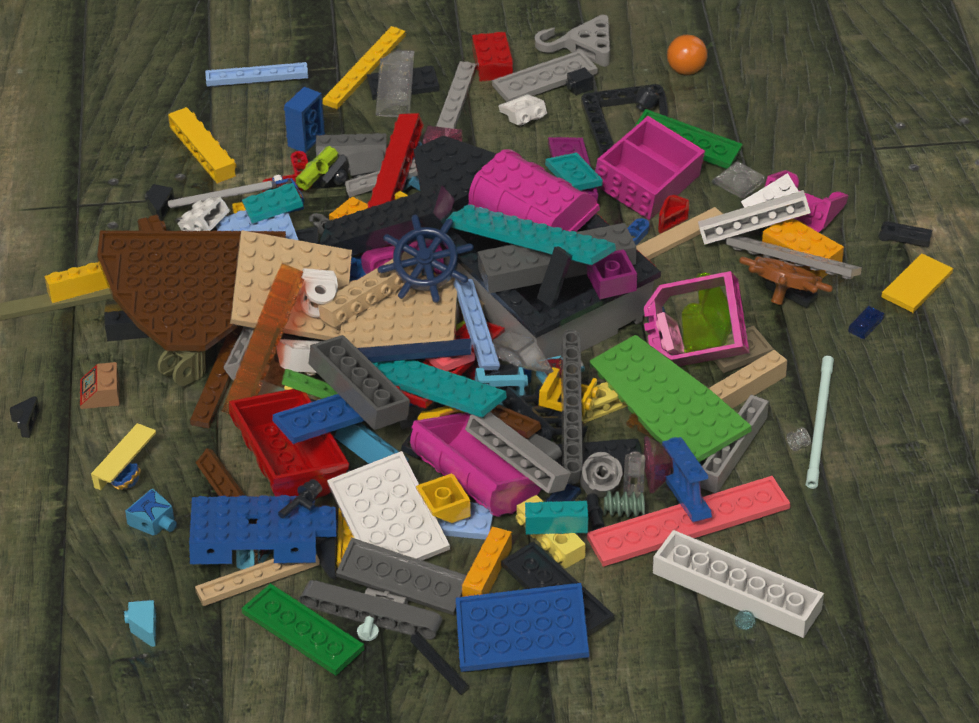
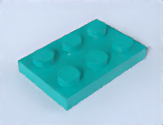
(574, 170)
(272, 203)

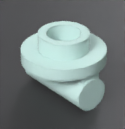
(368, 630)

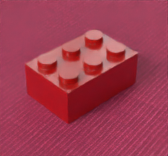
(492, 55)

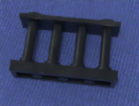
(520, 404)

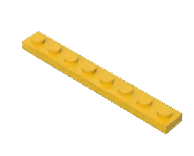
(364, 66)

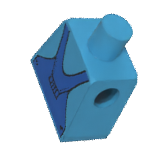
(151, 514)

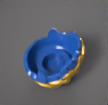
(127, 477)

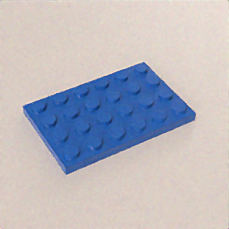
(521, 627)

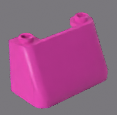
(821, 211)
(377, 257)

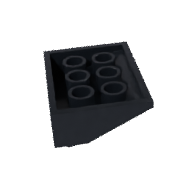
(119, 325)

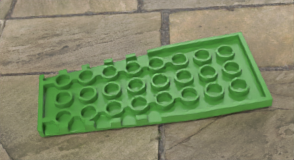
(669, 398)

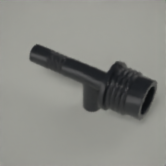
(307, 494)

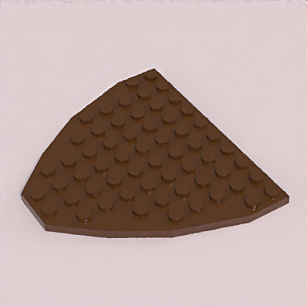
(174, 282)

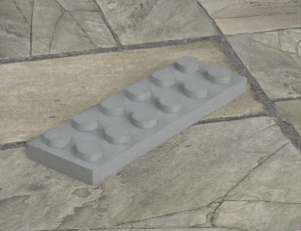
(542, 76)

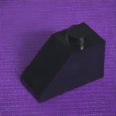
(158, 198)

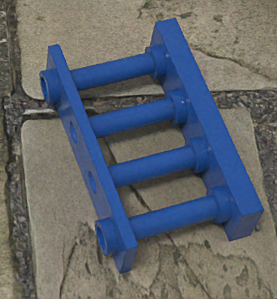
(686, 479)

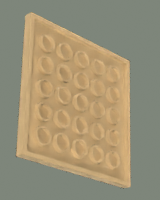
(256, 269)
(406, 319)

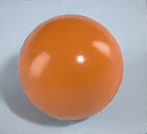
(687, 54)

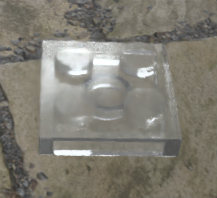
(739, 179)

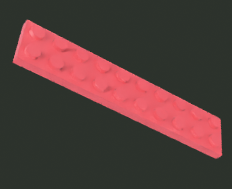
(651, 530)

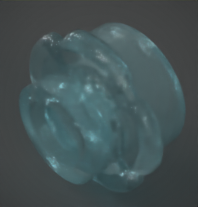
(745, 620)

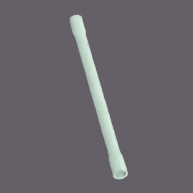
(813, 471)

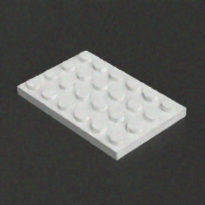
(387, 509)

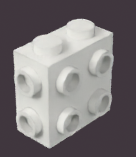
(204, 215)

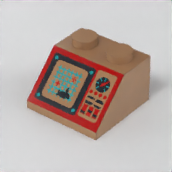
(100, 387)

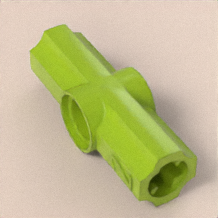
(316, 168)

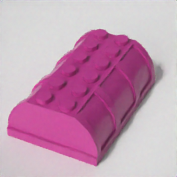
(530, 193)
(478, 469)

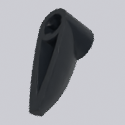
(327, 554)

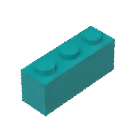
(556, 517)

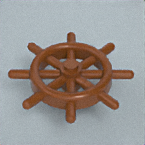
(785, 276)

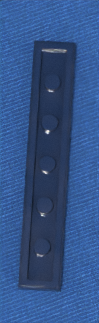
(417, 350)

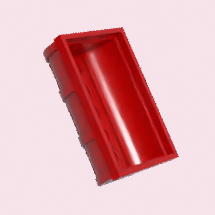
(279, 459)

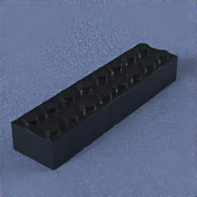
(367, 227)

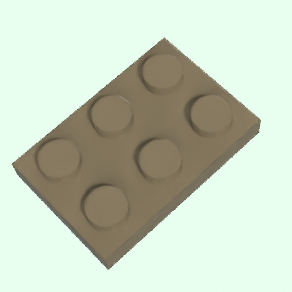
(757, 346)

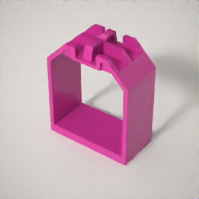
(664, 291)

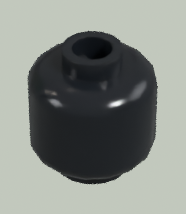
(646, 97)

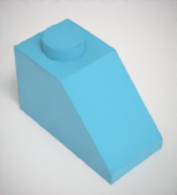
(142, 620)

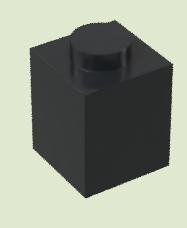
(579, 81)

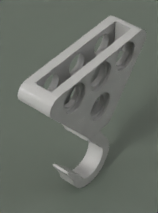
(580, 38)

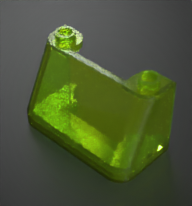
(706, 323)

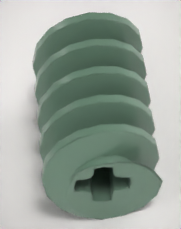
(624, 503)

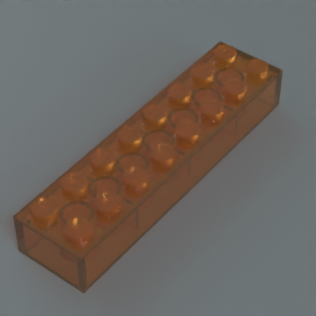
(266, 335)

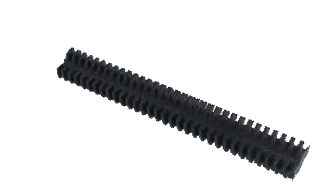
(439, 663)

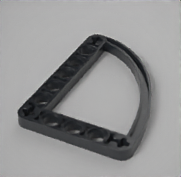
(597, 103)

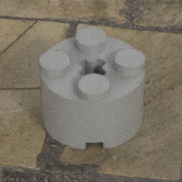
(607, 466)

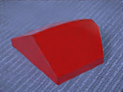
(673, 212)

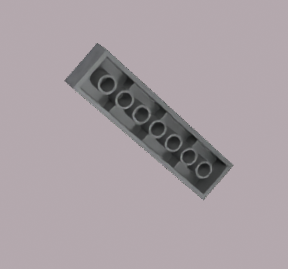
(521, 266)

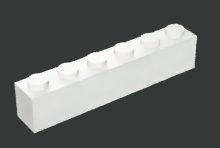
(754, 217)

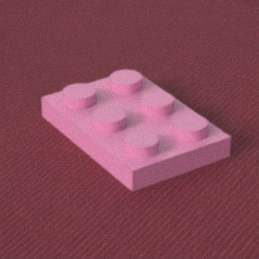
(671, 334)

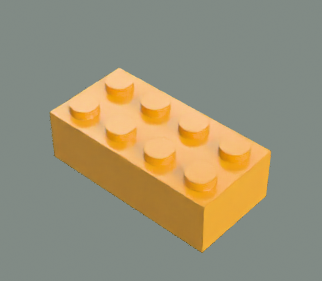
(802, 238)

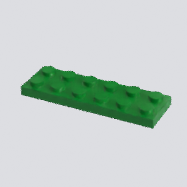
(717, 149)
(303, 629)

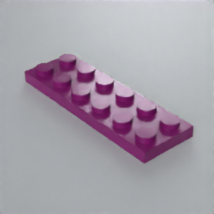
(567, 145)

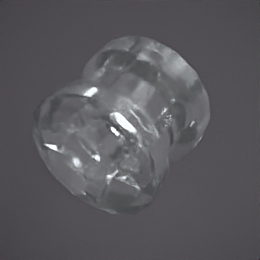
(798, 439)

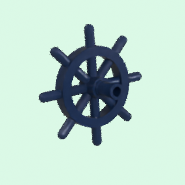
(425, 258)

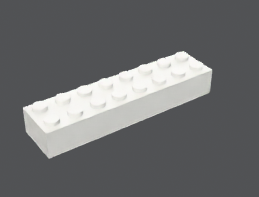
(738, 583)

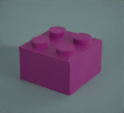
(613, 275)

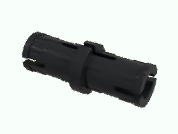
(594, 511)

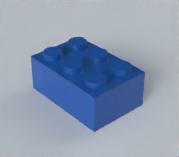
(304, 119)

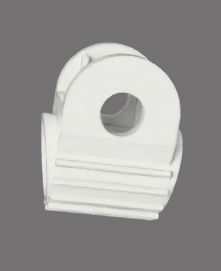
(318, 287)

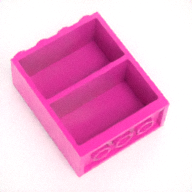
(649, 167)

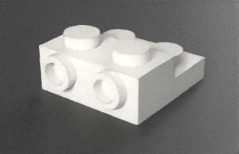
(523, 109)

